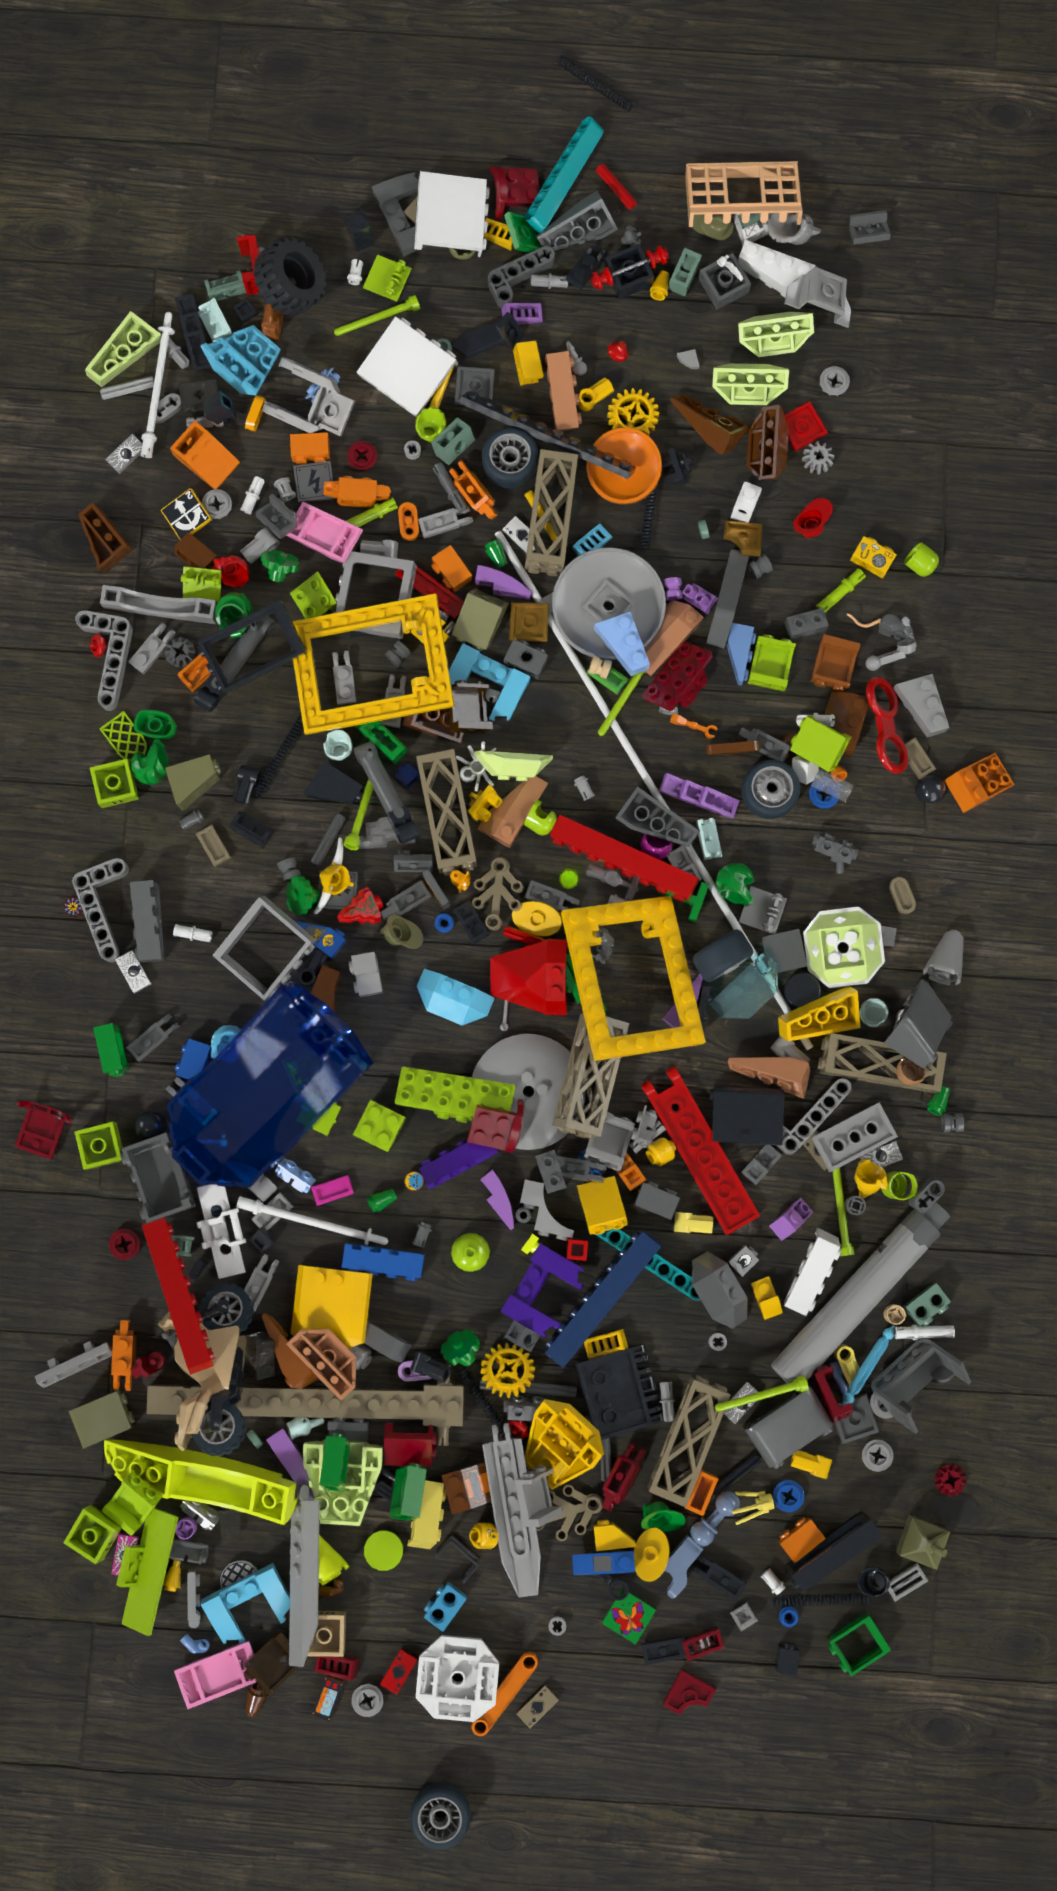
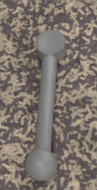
(504, 1026)

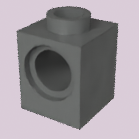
(522, 1336)

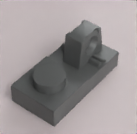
(412, 863)

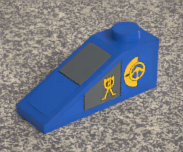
(327, 939)
(603, 1563)

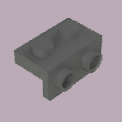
(869, 227)
(277, 517)
(351, 1429)

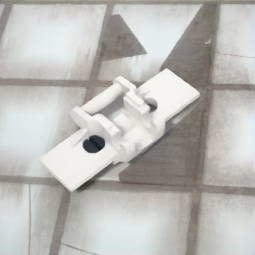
(215, 1233)

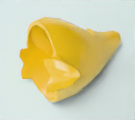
(869, 1178)

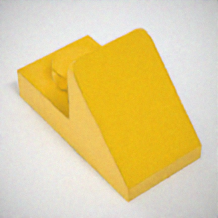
(766, 1298)

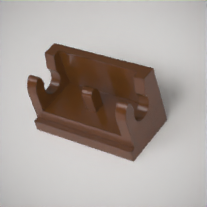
(194, 552)

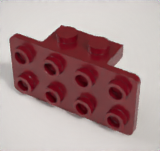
(679, 678)

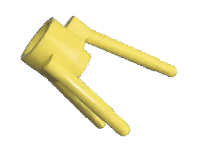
(763, 1504)

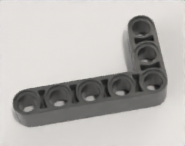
(727, 599)

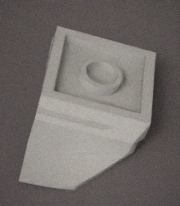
(822, 290)

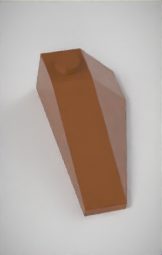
(295, 1370)

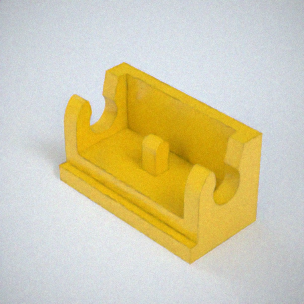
(527, 362)

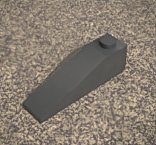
(581, 223)

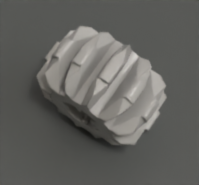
(814, 451)

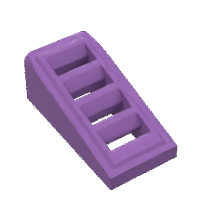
(514, 307)

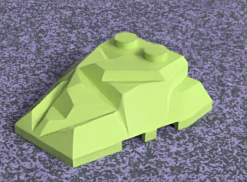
(361, 1477)

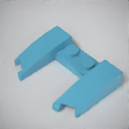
(512, 680)
(219, 1603)

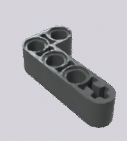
(523, 273)
(386, 1343)

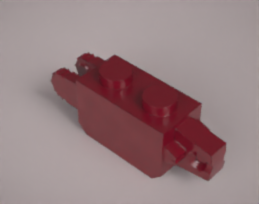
(622, 1477)

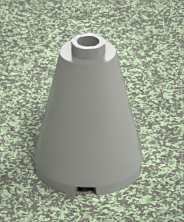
(946, 961)

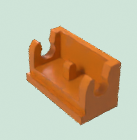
(195, 673)

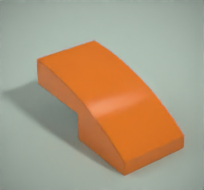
(630, 1173)

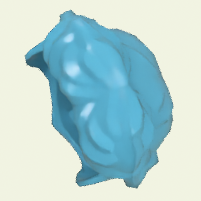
(222, 1038)

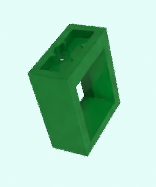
(111, 1049)
(335, 1463)
(408, 1492)
(868, 1658)

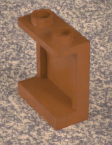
(835, 663)

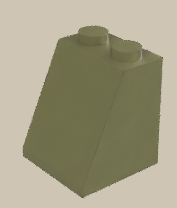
(479, 619)
(192, 779)
(102, 1418)

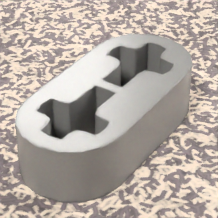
(170, 409)

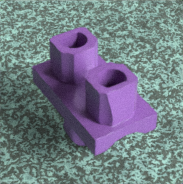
(699, 597)

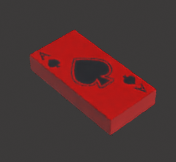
(398, 1671)

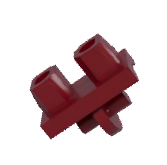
(148, 1364)

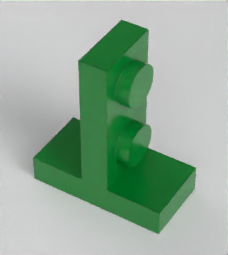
(695, 901)

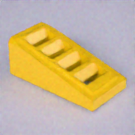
(508, 244)
(621, 1339)

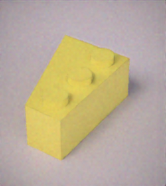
(425, 1529)

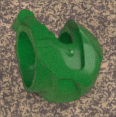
(233, 608)
(150, 768)
(732, 882)

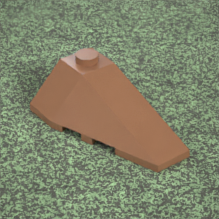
(678, 624)
(785, 1072)

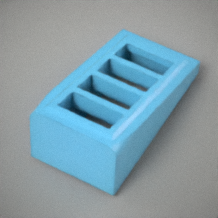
(583, 541)

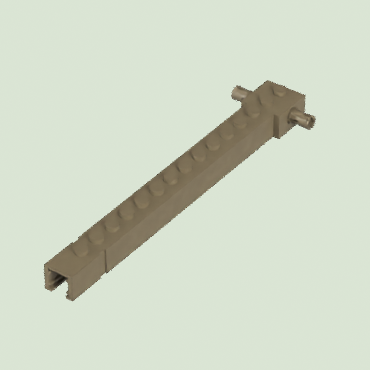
(435, 1404)

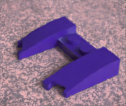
(519, 1304)

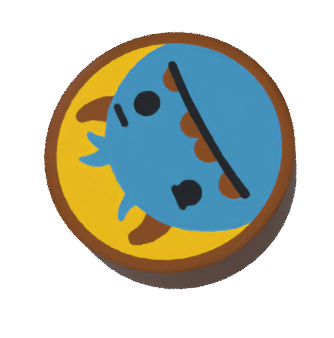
(414, 1181)

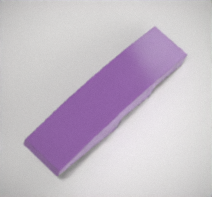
(699, 796)
(290, 1458)

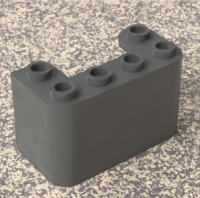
(158, 1177)

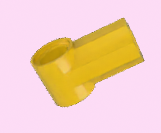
(595, 394)
(815, 1464)

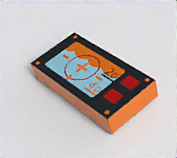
(327, 1698)

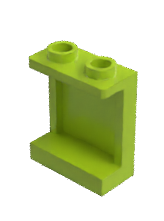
(771, 662)
(819, 743)
(132, 1503)

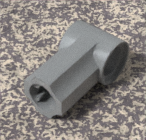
(263, 541)
(386, 548)
(786, 1048)

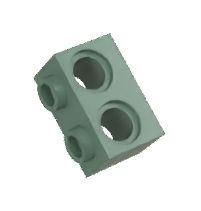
(685, 272)
(924, 1299)

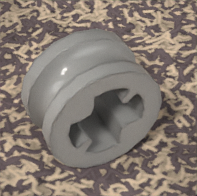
(415, 455)
(717, 1347)
(551, 1625)

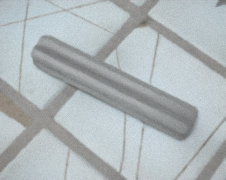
(127, 387)

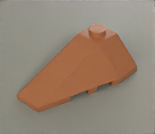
(509, 817)

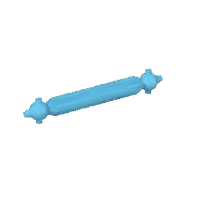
(868, 1365)

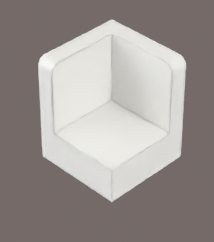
(804, 769)

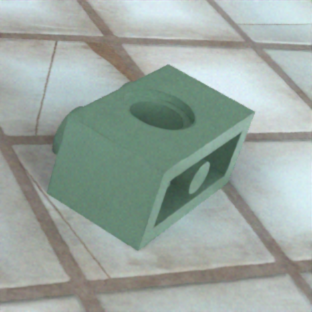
(453, 441)

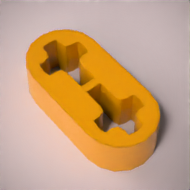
(255, 413)

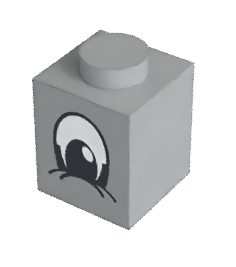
(743, 1260)

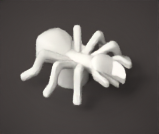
(476, 769)

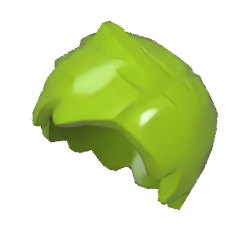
(430, 423)

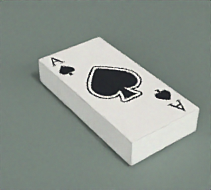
(518, 533)

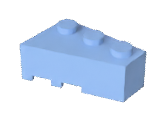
(624, 641)

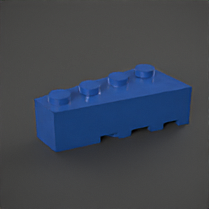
(383, 1260)

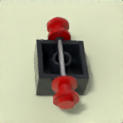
(629, 270)

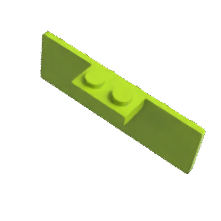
(451, 1094)
(145, 1569)

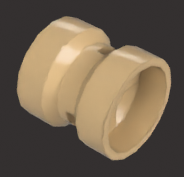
(600, 667)
(898, 1315)

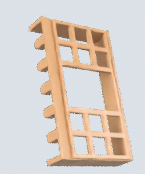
(721, 171)

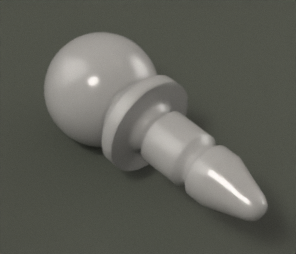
(579, 366)

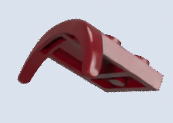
(514, 187)
(496, 1127)
(41, 1129)

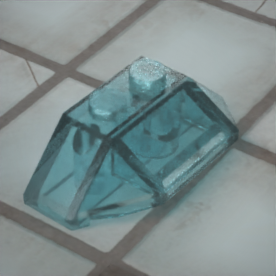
(748, 990)

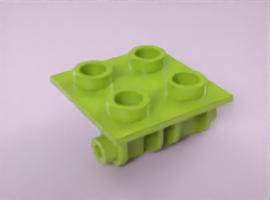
(387, 277)
(201, 583)
(314, 597)

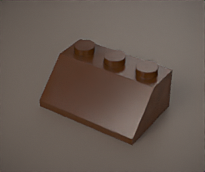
(849, 716)

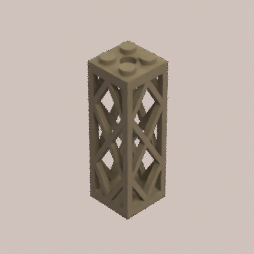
(553, 463)
(437, 763)
(831, 1056)
(577, 1072)
(669, 1451)

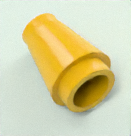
(660, 286)

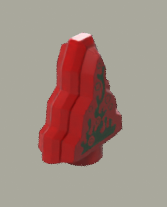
(362, 908)

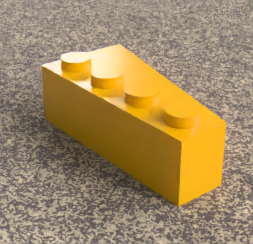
(823, 1016)

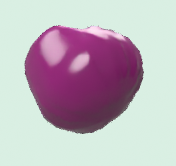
(655, 846)

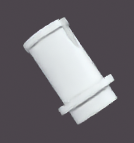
(355, 272)
(773, 1582)

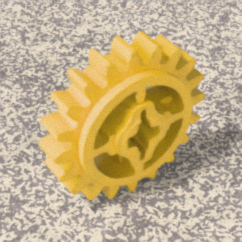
(627, 411)
(518, 1360)

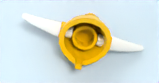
(334, 878)

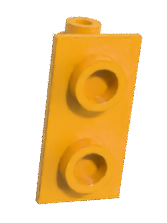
(460, 880)

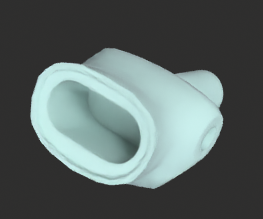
(302, 1426)

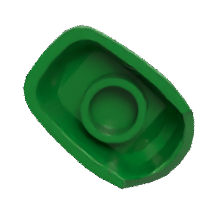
(155, 724)

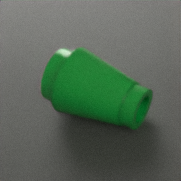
(496, 553)
(938, 1103)
(381, 1200)

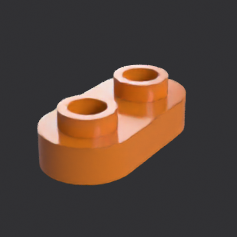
(408, 522)

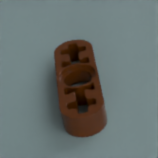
(732, 748)

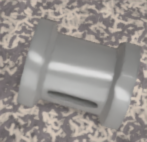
(284, 489)

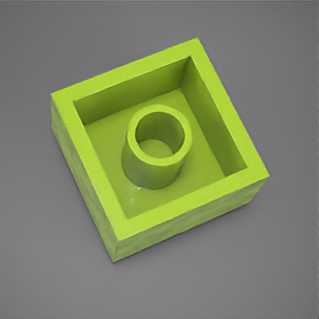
(114, 783)
(379, 1126)
(99, 1145)
(92, 1534)

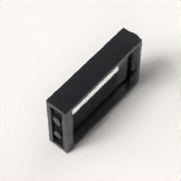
(288, 628)
(833, 1552)

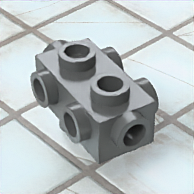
(838, 850)
(522, 1408)

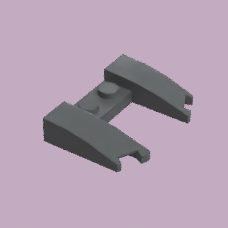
(387, 196)

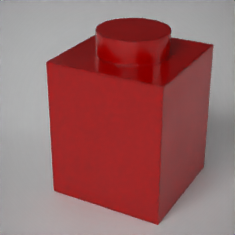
(577, 1249)

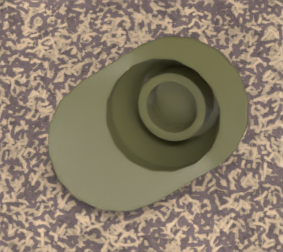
(716, 229)
(402, 932)

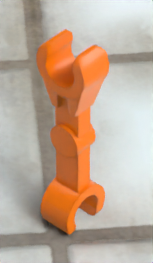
(679, 720)

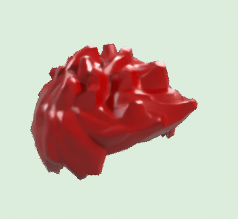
(233, 570)

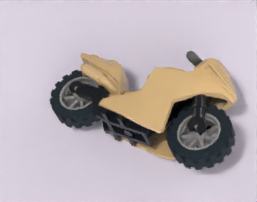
(219, 1383)

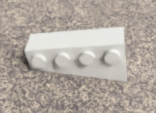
(772, 266)
(813, 1272)

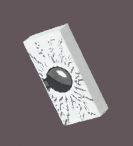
(133, 971)

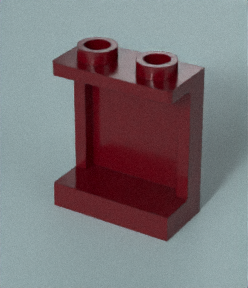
(837, 1413)
(409, 1447)

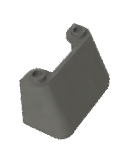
(920, 1026)
(789, 1427)

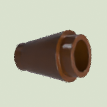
(254, 1701)

